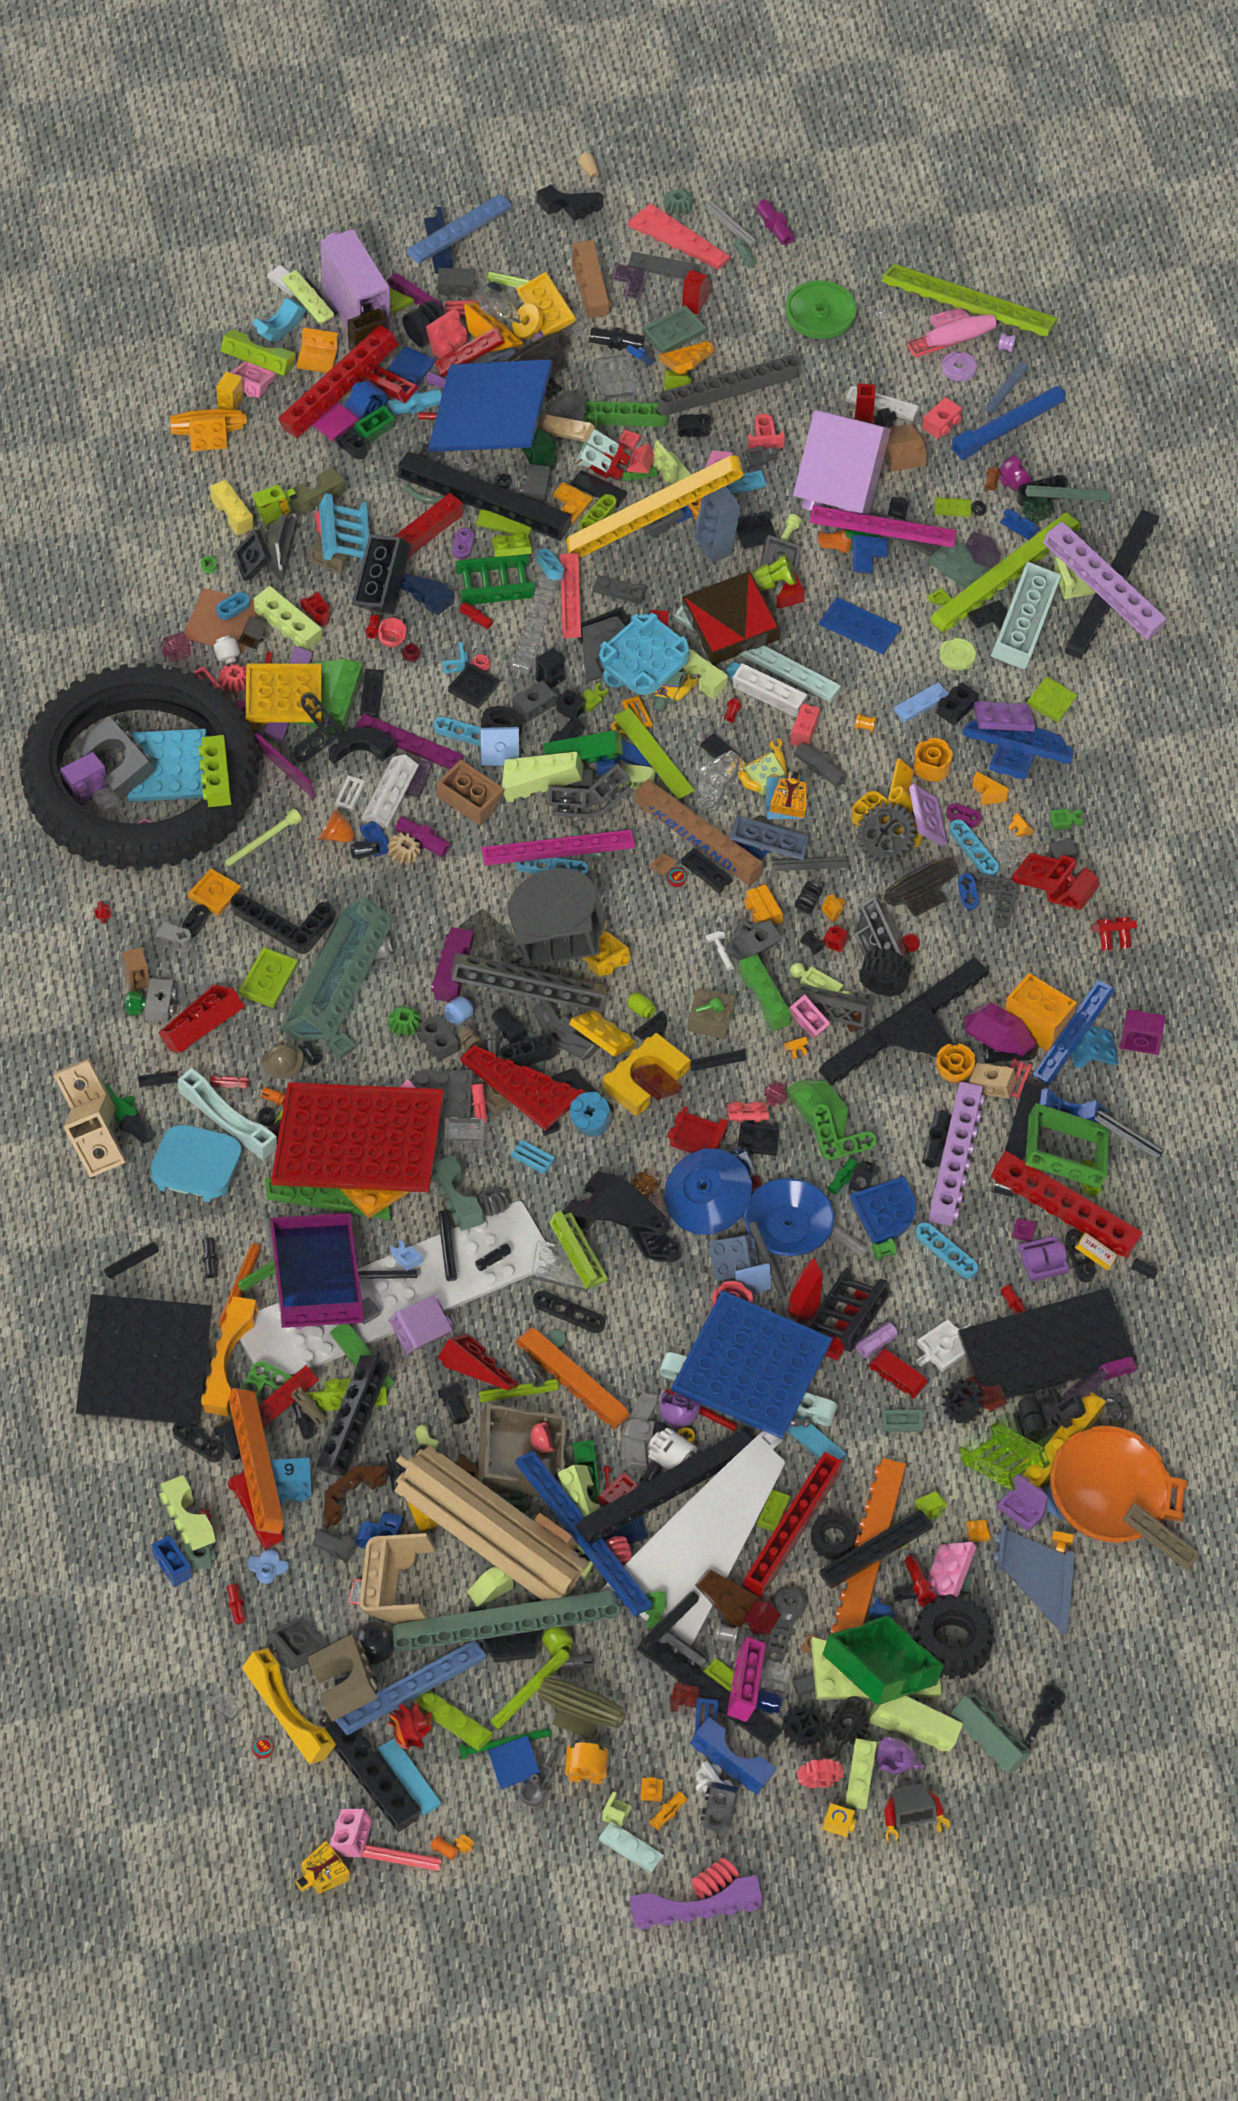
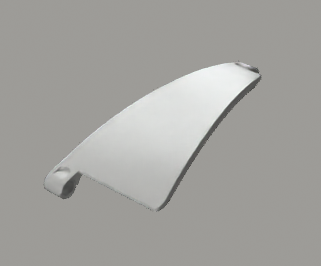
(707, 1533)

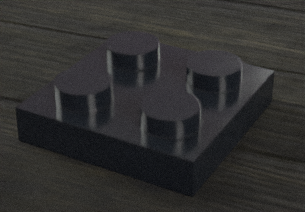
(251, 555)
(473, 686)

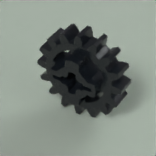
(968, 1408)
(797, 1720)

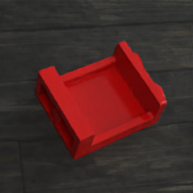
(696, 1133)

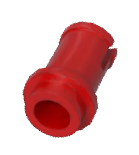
(373, 626)
(732, 710)

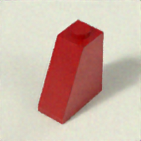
(695, 291)

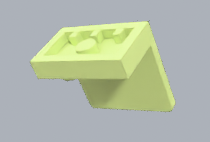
(668, 464)
(1070, 583)

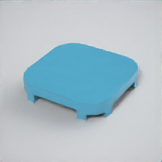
(644, 654)
(196, 1161)

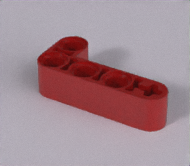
(239, 1486)

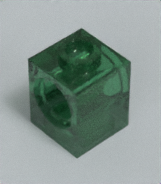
(1037, 509)

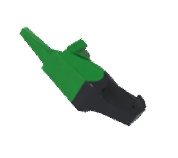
(129, 1118)

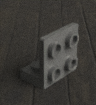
(568, 406)

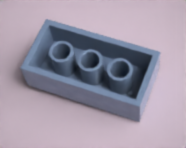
(717, 524)

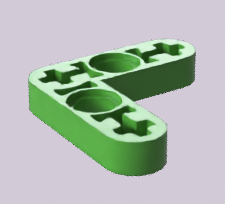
(837, 1144)
(260, 1380)

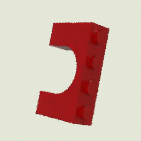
(865, 402)

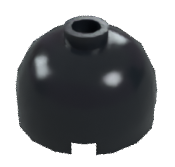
(376, 1641)

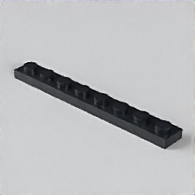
(690, 1675)

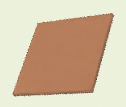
(207, 627)

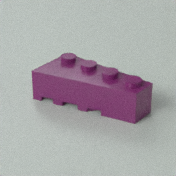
(459, 942)

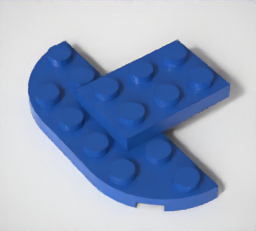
(1018, 748)

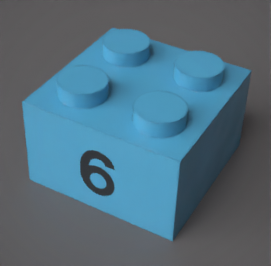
(292, 1478)

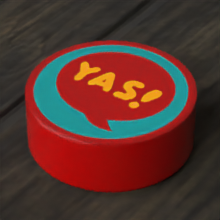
(677, 877)
(262, 1747)

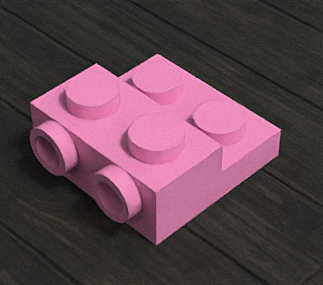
(254, 378)

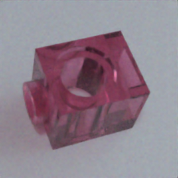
(176, 647)

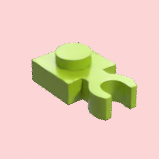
(593, 698)

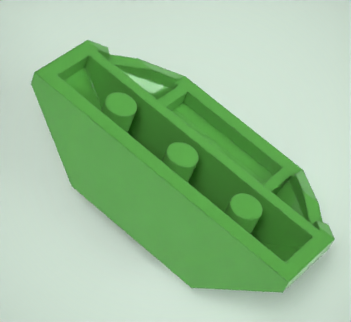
(811, 1092)

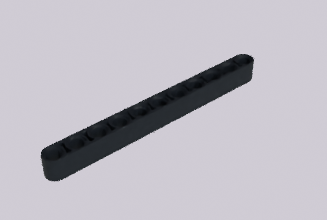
(1122, 564)
(871, 1043)
(662, 1488)

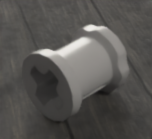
(726, 1633)

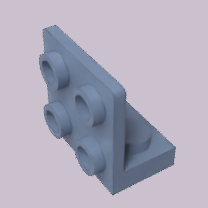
(733, 1255)

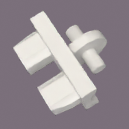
(708, 1775)

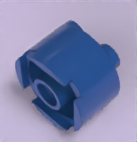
(365, 399)

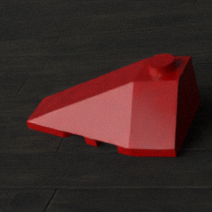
(806, 1293)

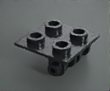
(754, 529)

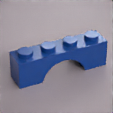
(752, 1772)

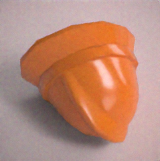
(337, 829)

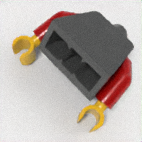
(911, 1807)

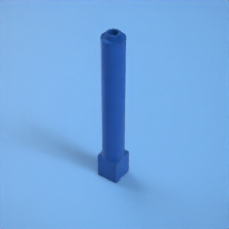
(971, 441)

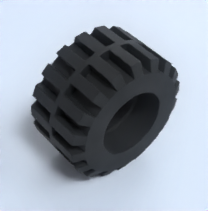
(885, 972)

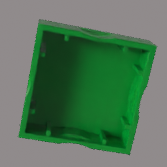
(882, 1660)

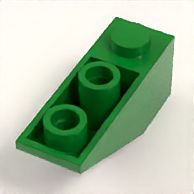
(584, 1454)

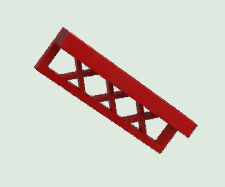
(391, 389)

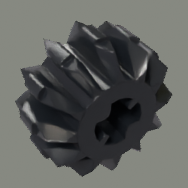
(808, 897)

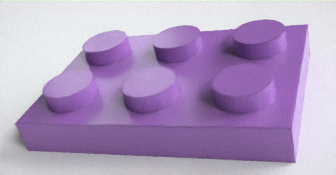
(1003, 716)

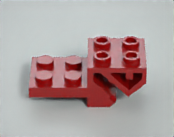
(1056, 879)

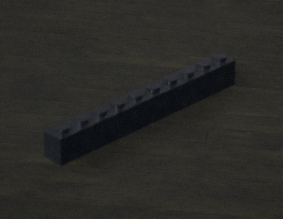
(484, 495)

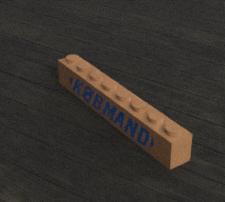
(698, 832)

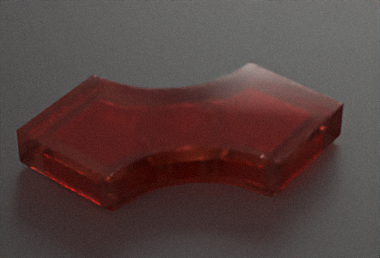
(993, 1395)

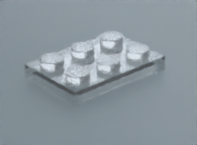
(554, 1267)

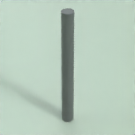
(767, 1259)

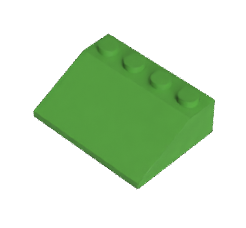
(338, 689)

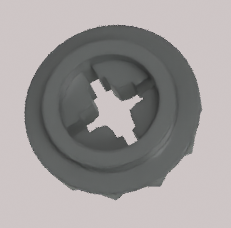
(1118, 1406)

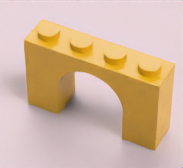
(652, 1051)

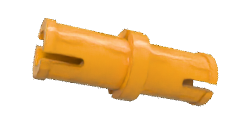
(668, 1810)

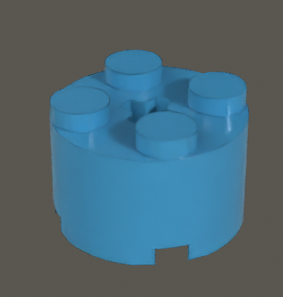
(586, 1104)

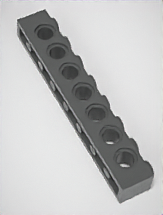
(528, 982)

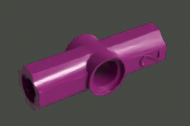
(775, 222)
(424, 835)

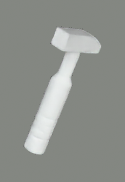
(725, 957)

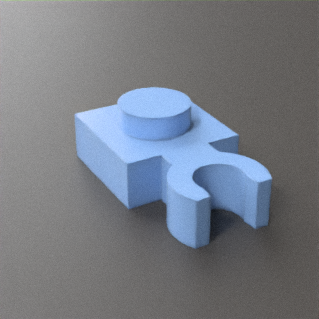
(406, 1257)

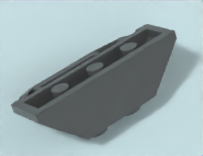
(280, 542)
(876, 928)

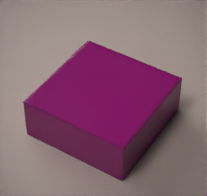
(1024, 1230)

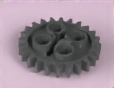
(899, 843)

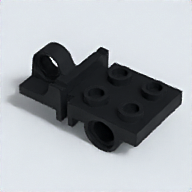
(1042, 1415)

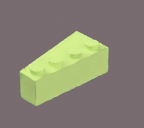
(536, 773)
(917, 1722)

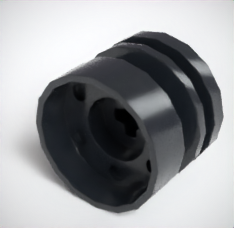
(417, 320)

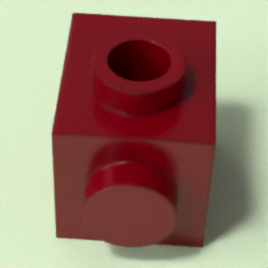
(761, 1617)

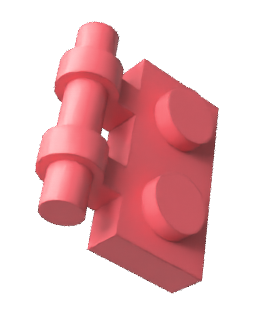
(752, 1111)

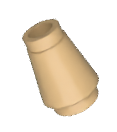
(588, 164)

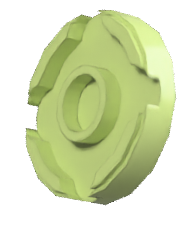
(952, 655)

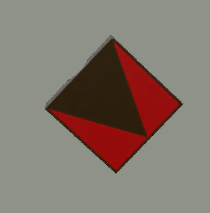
(731, 617)

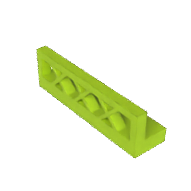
(574, 1250)

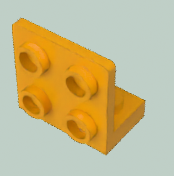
(317, 350)

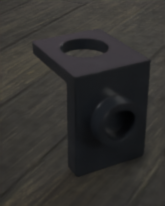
(865, 1170)

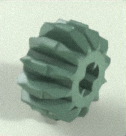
(677, 201)

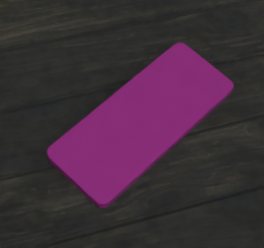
(283, 764)

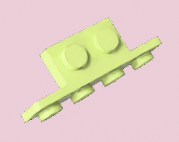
(308, 297)

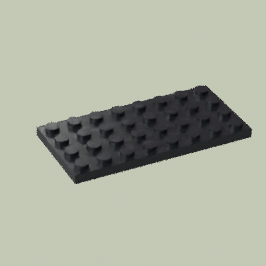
(1046, 1344)

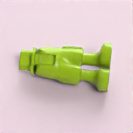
(767, 579)

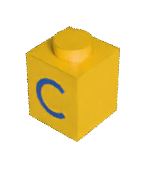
(839, 1820)

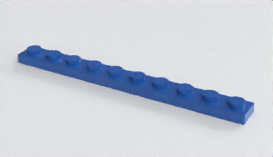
(569, 1516)

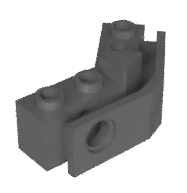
(590, 796)

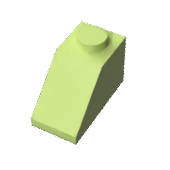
(490, 1586)

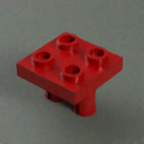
(1106, 926)

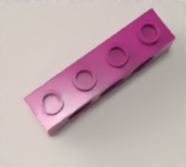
(746, 1679)

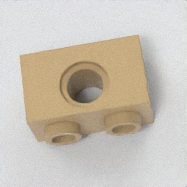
(995, 1080)

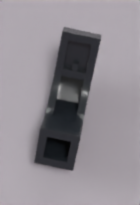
(362, 739)

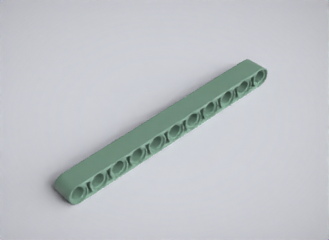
(506, 1620)

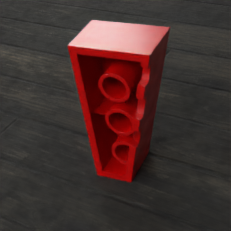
(201, 1017)

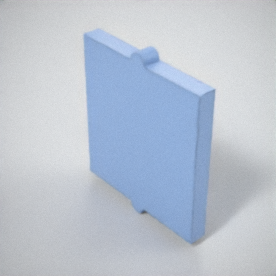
(755, 1278)

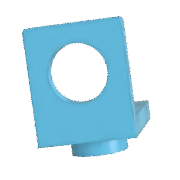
(460, 663)

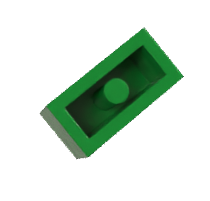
(375, 424)

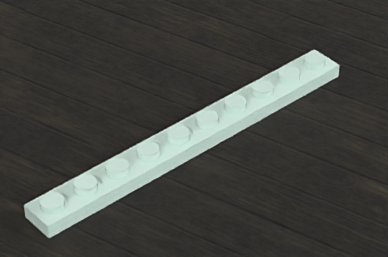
(783, 667)

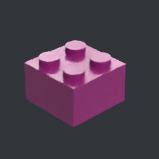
(1142, 1032)

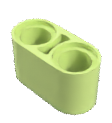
(638, 775)

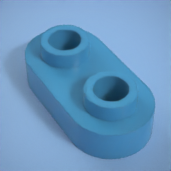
(230, 606)

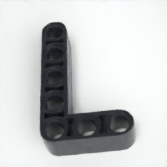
(282, 925)

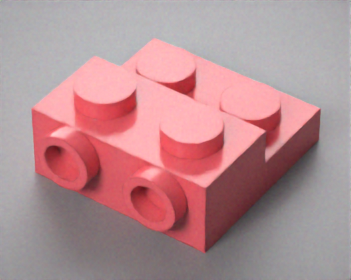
(446, 334)

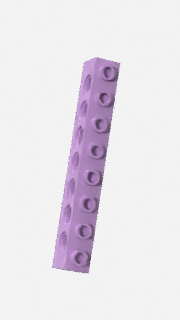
(1105, 580)
(966, 1095)

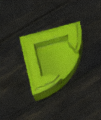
(940, 597)

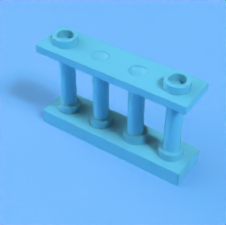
(329, 534)

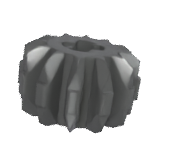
(493, 1201)

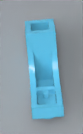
(282, 322)

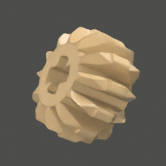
(403, 849)

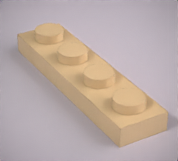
(565, 427)

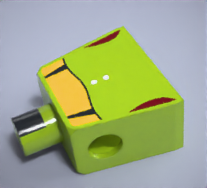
(273, 503)

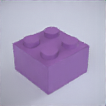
(83, 777)

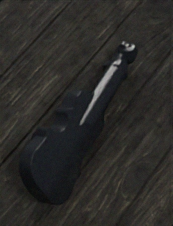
(1050, 1699)

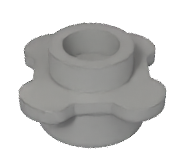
(468, 467)

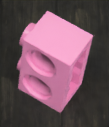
(351, 1832)

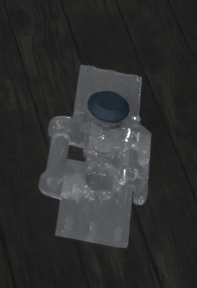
(494, 301)

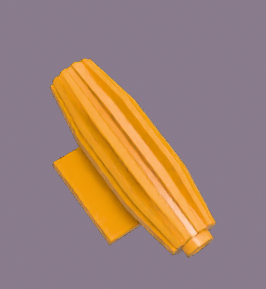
(207, 427)

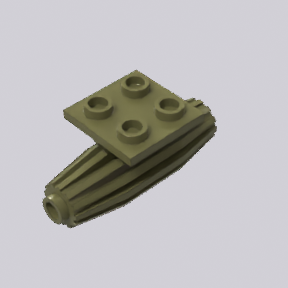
(579, 1707)

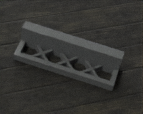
(835, 999)

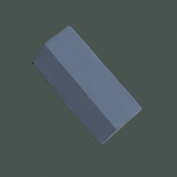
(769, 837)

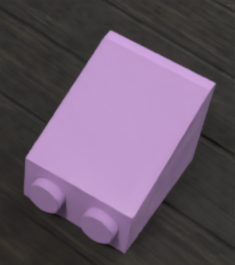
(420, 1324)

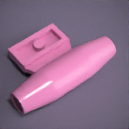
(957, 326)

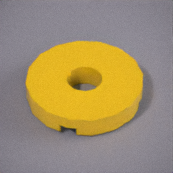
(536, 318)

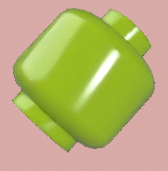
(557, 1639)

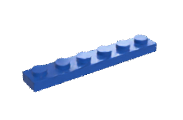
(1073, 1032)

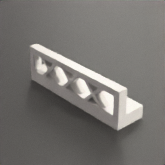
(768, 690)
(390, 790)

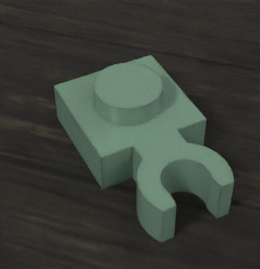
(340, 1045)

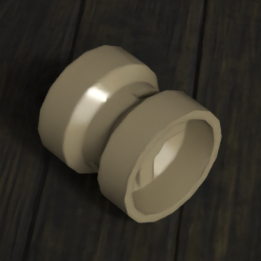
(468, 1038)

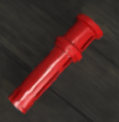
(921, 1586)

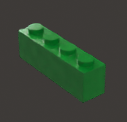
(589, 747)

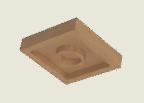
(556, 1531)

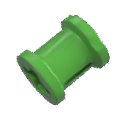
(884, 1249)

